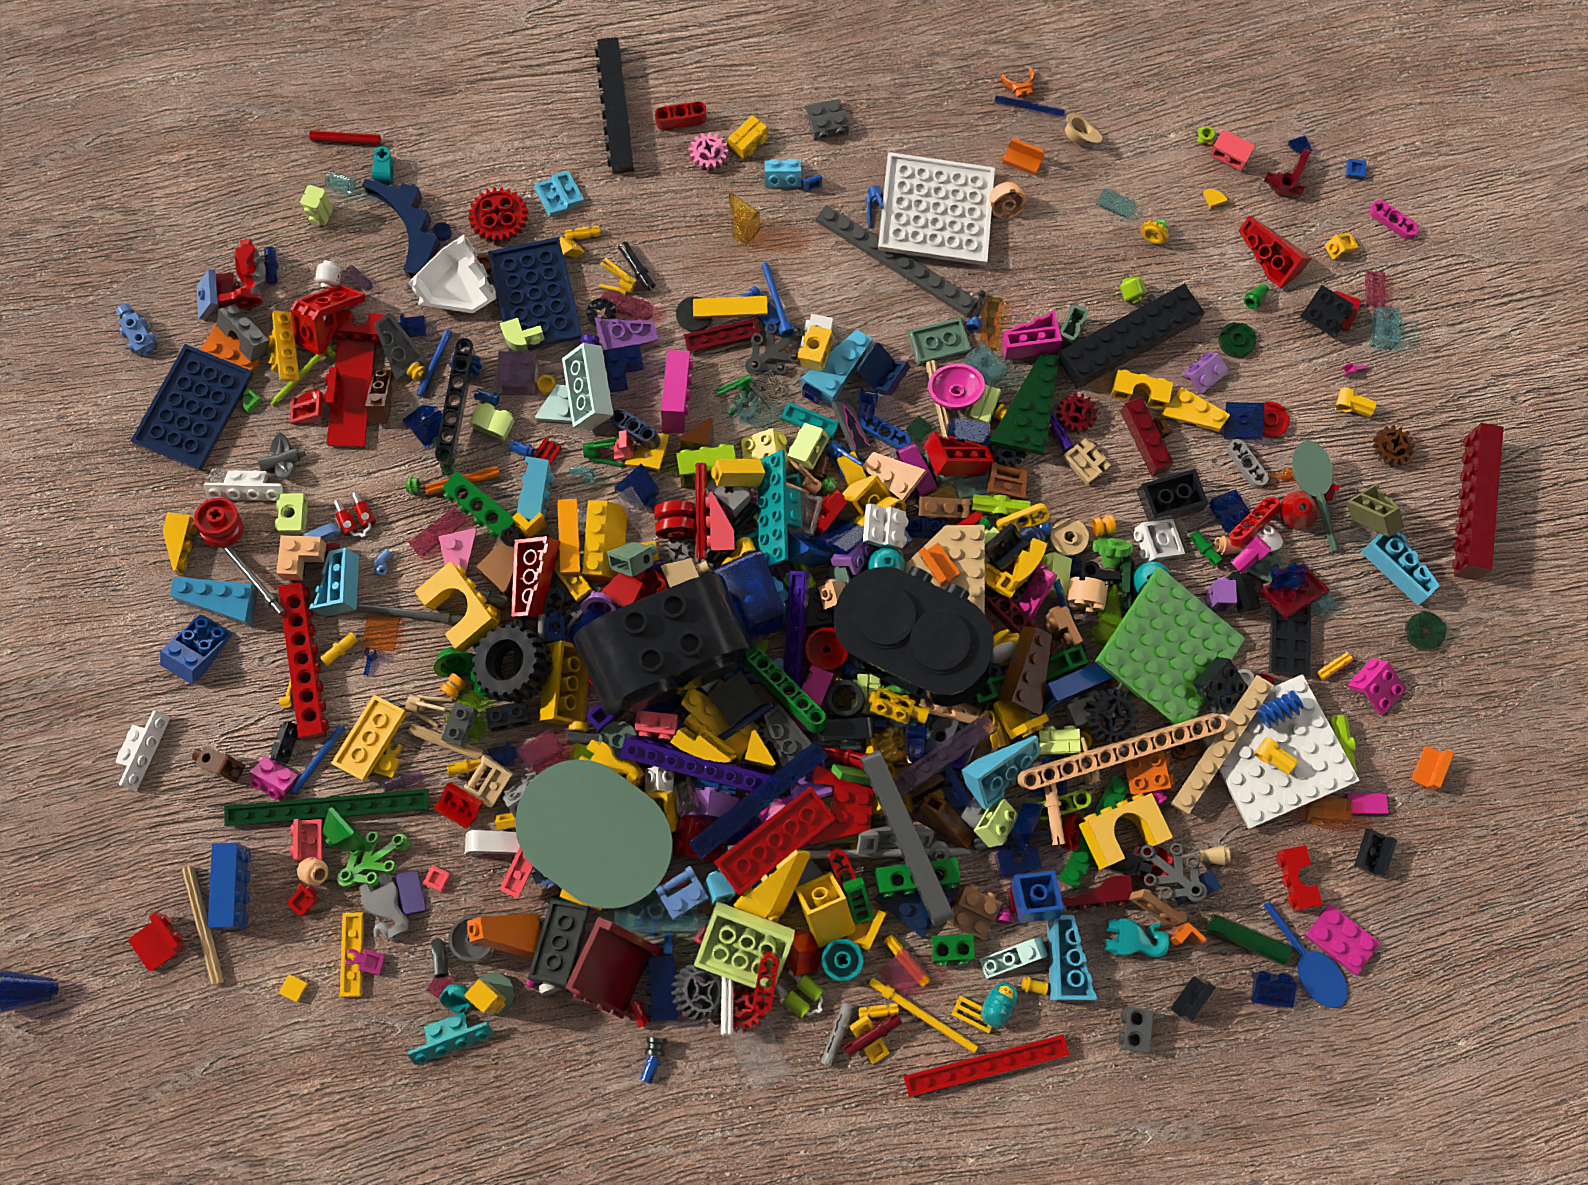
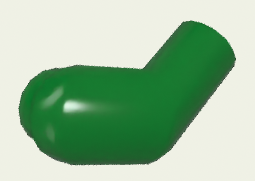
(475, 687)

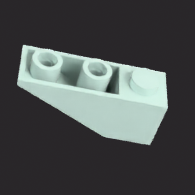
(1013, 957)

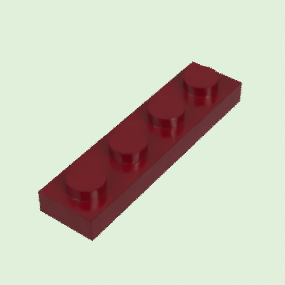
(721, 336)

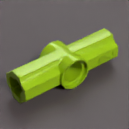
(998, 505)
(1341, 730)

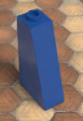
(1074, 686)

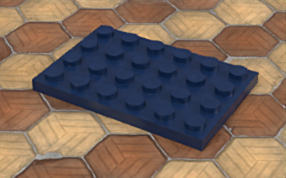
(536, 289)
(192, 407)

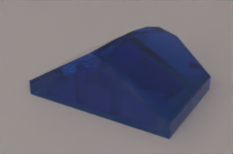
(424, 423)

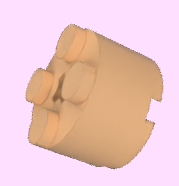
(1087, 595)

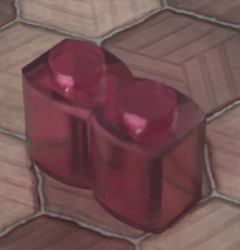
(541, 750)

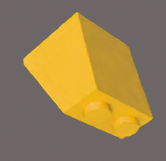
(825, 909)

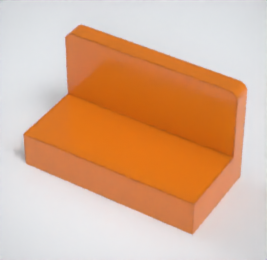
(1023, 156)
(939, 564)
(1432, 768)
(1186, 931)

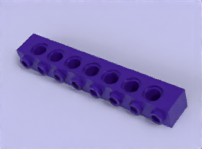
(677, 760)

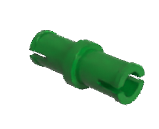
(1206, 548)

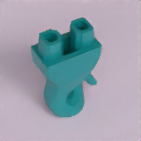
(1133, 939)

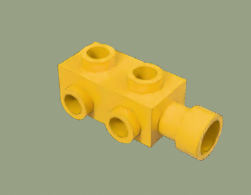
(895, 707)

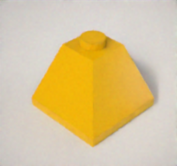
(863, 493)

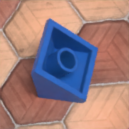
(806, 552)

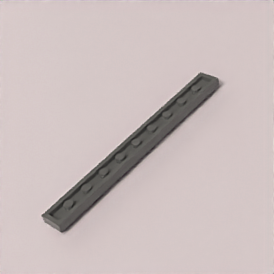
(897, 262)

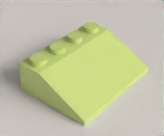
(738, 941)

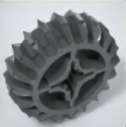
(687, 991)

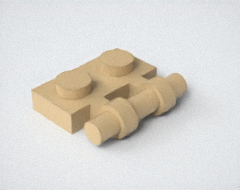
(1083, 464)

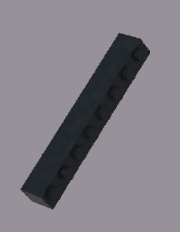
(615, 105)

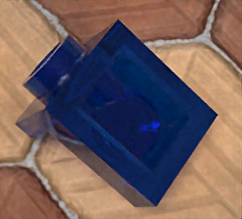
(413, 325)
(504, 755)

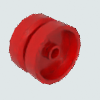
(675, 519)
(218, 522)
(814, 650)

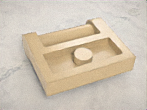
(493, 784)

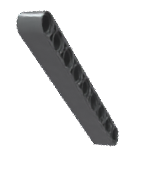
(907, 838)

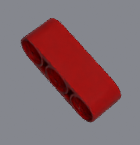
(672, 114)

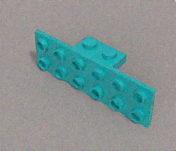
(777, 509)

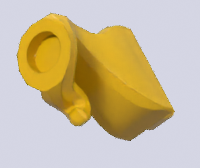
(605, 755)

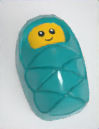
(999, 1005)

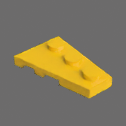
(1195, 410)

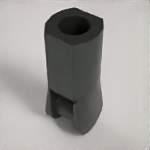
(439, 958)

